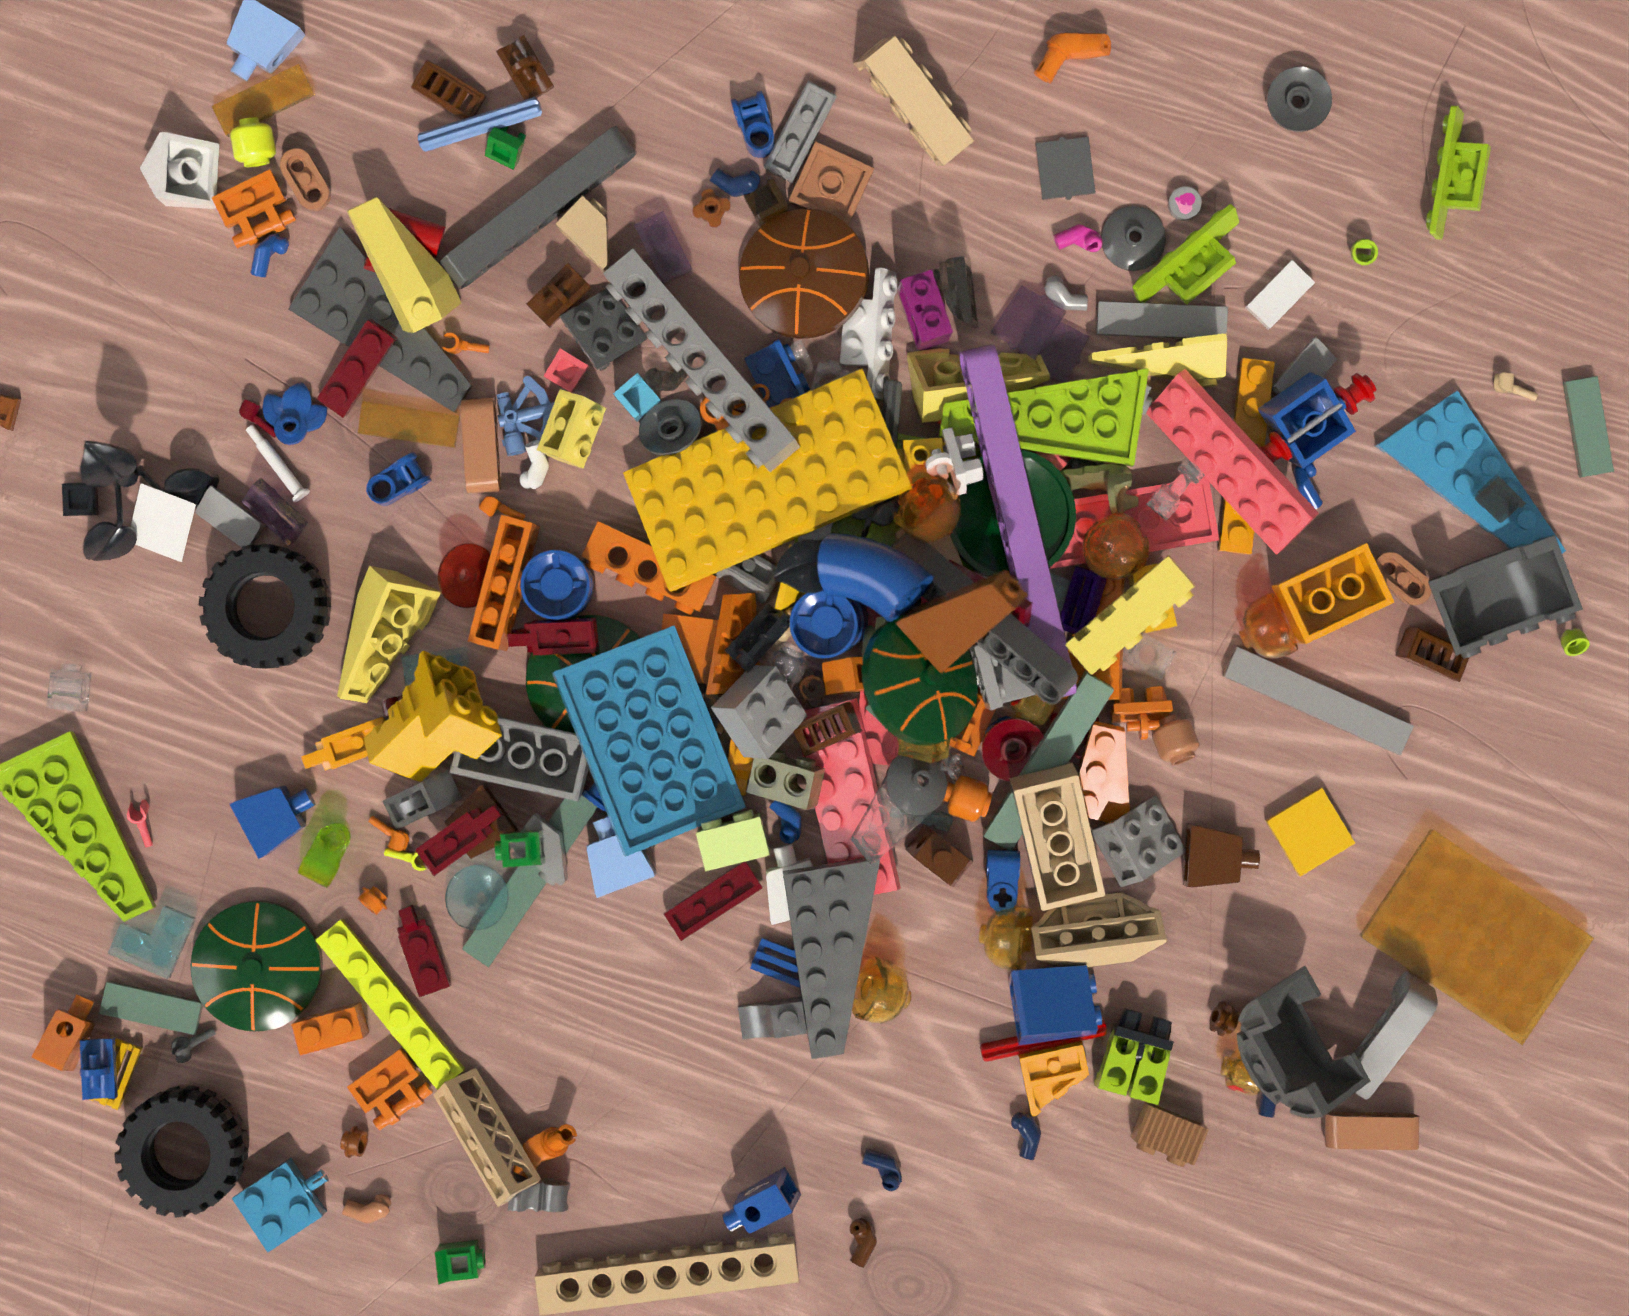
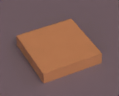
(831, 183)

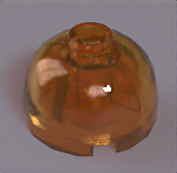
(929, 509)
(1115, 547)
(1267, 629)

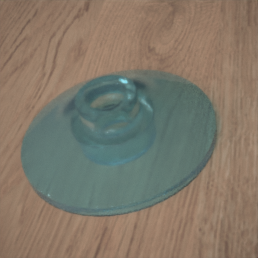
(462, 895)

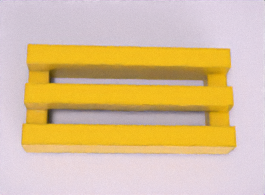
(136, 1051)

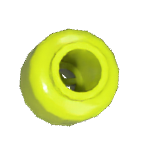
(253, 142)

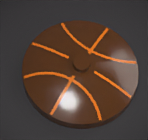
(804, 273)

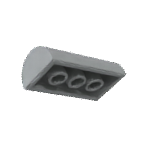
(530, 760)

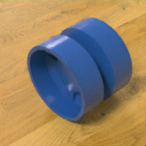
(557, 585)
(827, 624)

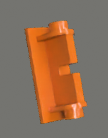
(973, 733)

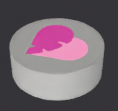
(1184, 203)

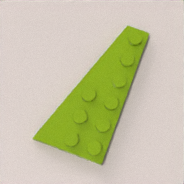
(1071, 419)
(69, 810)

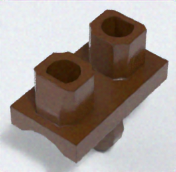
(525, 68)
(558, 295)

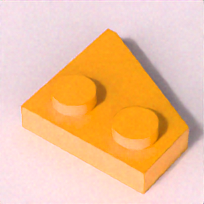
(1051, 1072)

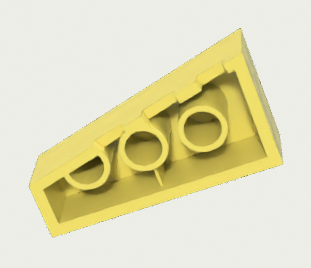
(1131, 614)

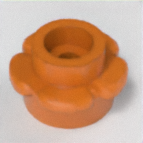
(373, 899)

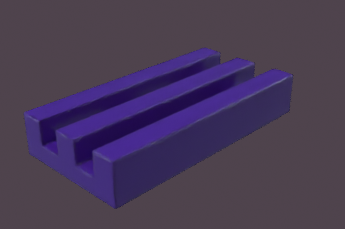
(1087, 602)

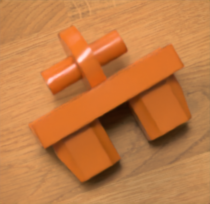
(1141, 715)

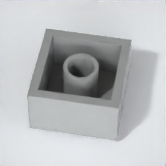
(759, 712)

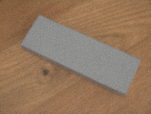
(800, 132)

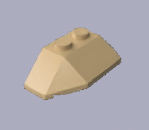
(1098, 932)

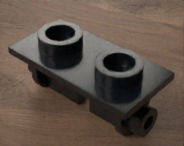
(758, 637)

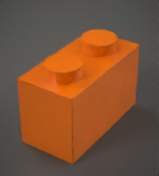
(330, 1028)

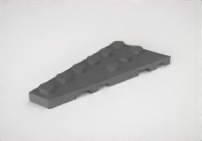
(345, 295)
(829, 928)

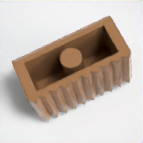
(1169, 1134)

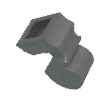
(546, 1195)

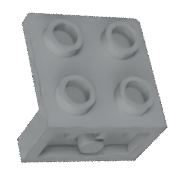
(996, 681)
(1139, 842)

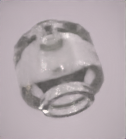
(788, 660)

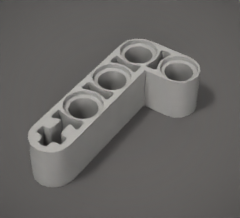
(1396, 1029)

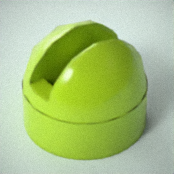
(1364, 259)
(1574, 642)

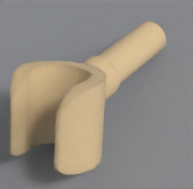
(1504, 384)

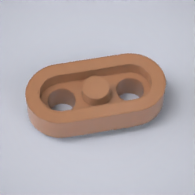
(305, 181)
(1403, 575)

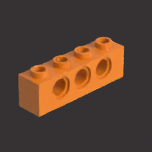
(598, 552)
(501, 585)

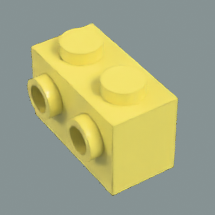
(571, 428)

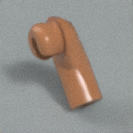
(370, 1212)

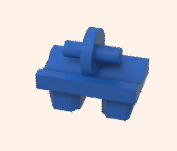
(98, 1068)

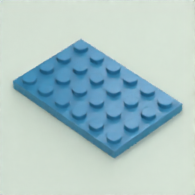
(649, 740)

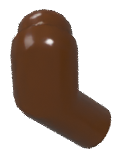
(865, 1240)

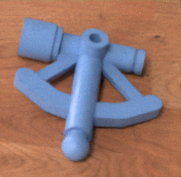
(512, 418)

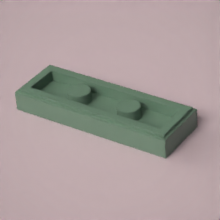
(1588, 427)
(151, 1007)

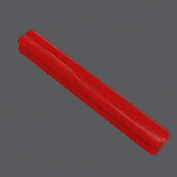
(1009, 1046)

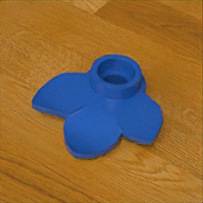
(296, 409)

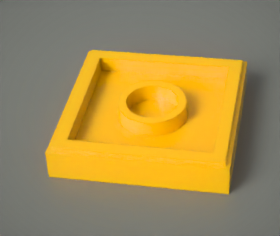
(1310, 831)

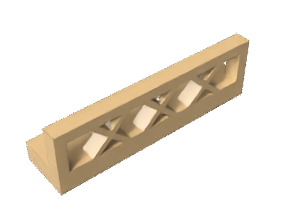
(476, 1141)

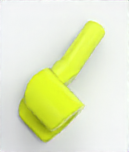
(406, 856)

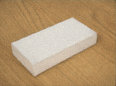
(1280, 294)

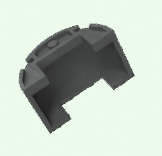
(1505, 595)
(1288, 1054)

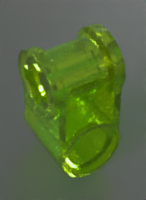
(323, 859)

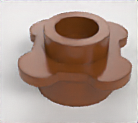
(712, 217)

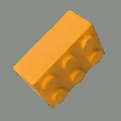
(1332, 594)

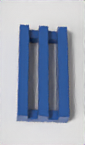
(777, 961)

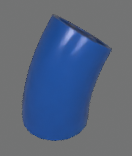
(871, 574)

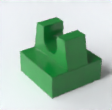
(505, 147)

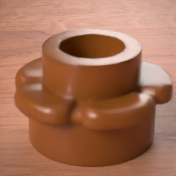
(354, 1142)

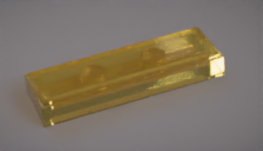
(264, 98)
(408, 424)

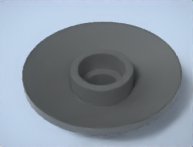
(1308, 86)
(1130, 254)
(664, 419)
(907, 793)

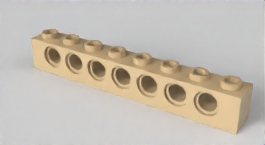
(555, 1299)

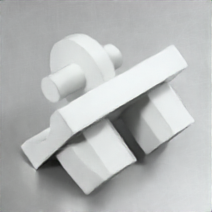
(951, 461)

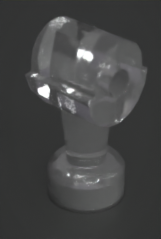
(1167, 497)

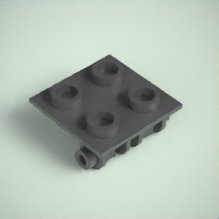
(603, 329)

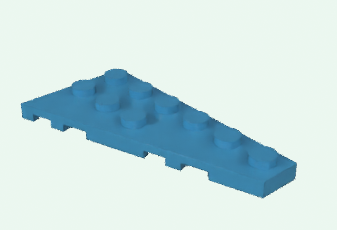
(1456, 460)

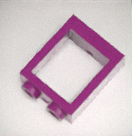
(923, 302)

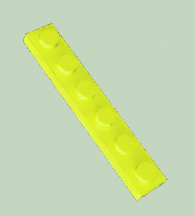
(390, 1004)

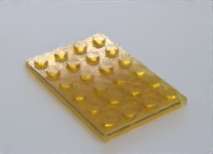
(1476, 936)

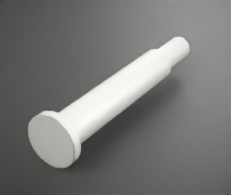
(278, 464)

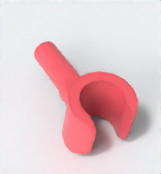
(139, 818)

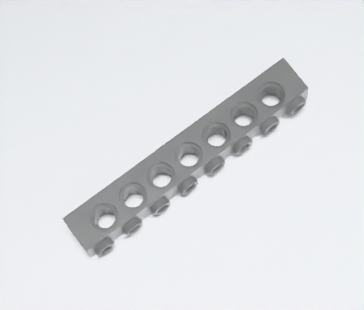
(633, 272)

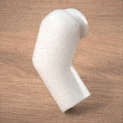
(539, 466)

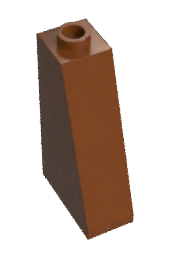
(957, 620)

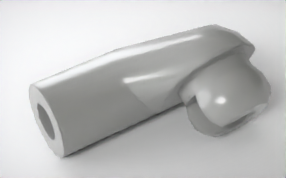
(1061, 297)

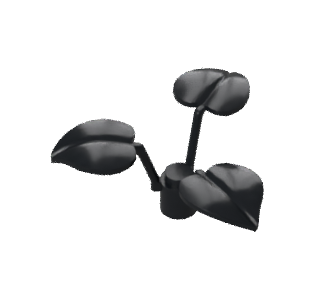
(109, 464)
(800, 562)

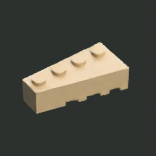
(915, 99)

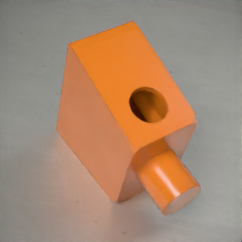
(59, 1048)

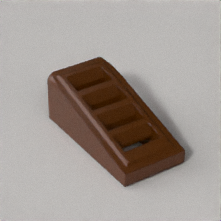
(422, 79)
(1413, 649)
(849, 722)

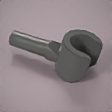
(182, 1046)

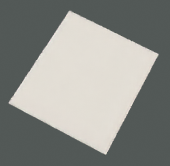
(162, 522)

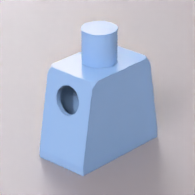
(261, 39)
(609, 866)

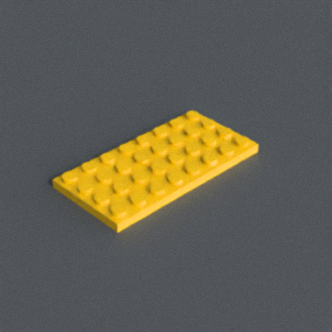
(719, 509)

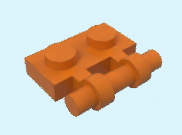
(250, 199)
(383, 1081)

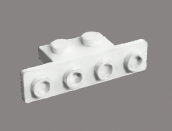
(869, 332)

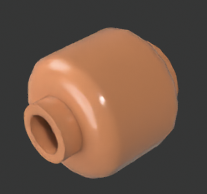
(1175, 740)

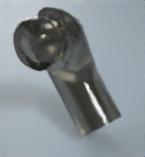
(664, 380)

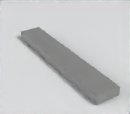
(1318, 701)

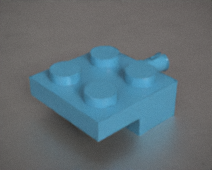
(281, 1203)

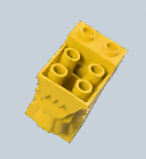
(432, 720)

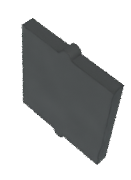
(1065, 168)

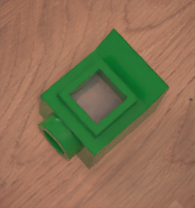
(520, 848)
(459, 1261)

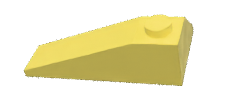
(408, 273)
(1201, 356)
(939, 379)
(383, 622)

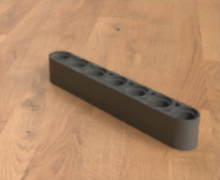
(538, 207)
(1007, 641)

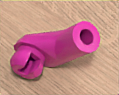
(1080, 236)

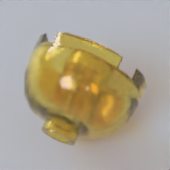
(1007, 937)
(882, 991)

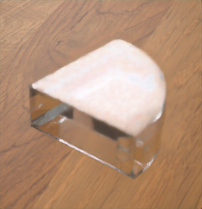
(802, 357)

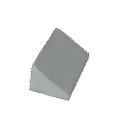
(1313, 358)
(229, 517)
(751, 576)

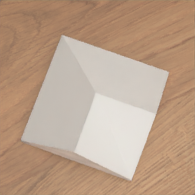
(182, 171)

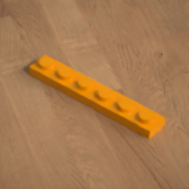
(1252, 392)

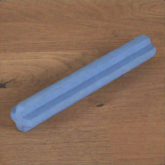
(479, 124)

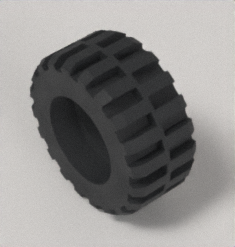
(222, 595)
(148, 1177)

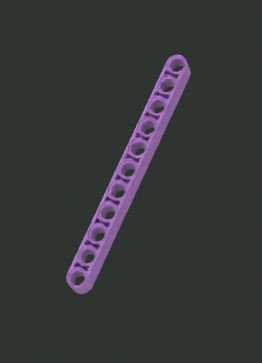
(1012, 492)

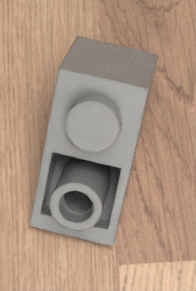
(552, 847)

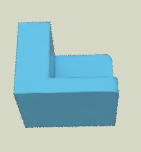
(636, 397)

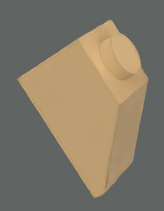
(588, 230)

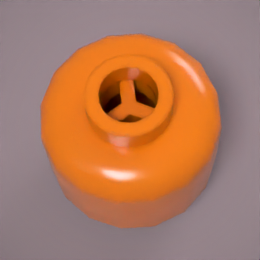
(968, 798)

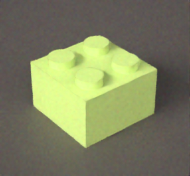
(732, 840)

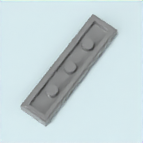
(1160, 320)

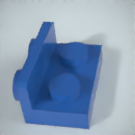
(774, 369)

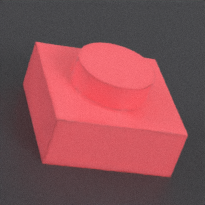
(566, 371)

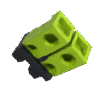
(1139, 1051)

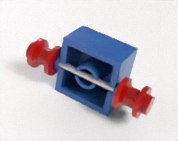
(1311, 417)

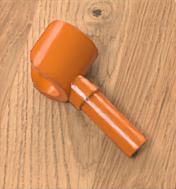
(464, 345)
(491, 505)
(398, 840)

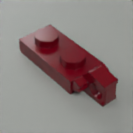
(557, 636)
(457, 838)
(422, 953)

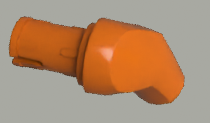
(1071, 46)
(547, 1145)

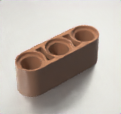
(480, 445)
(1372, 1130)

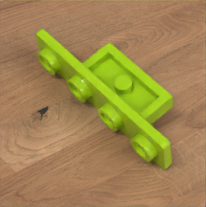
(1460, 174)
(1193, 263)

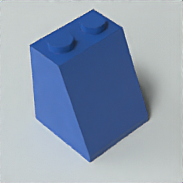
(1053, 1003)

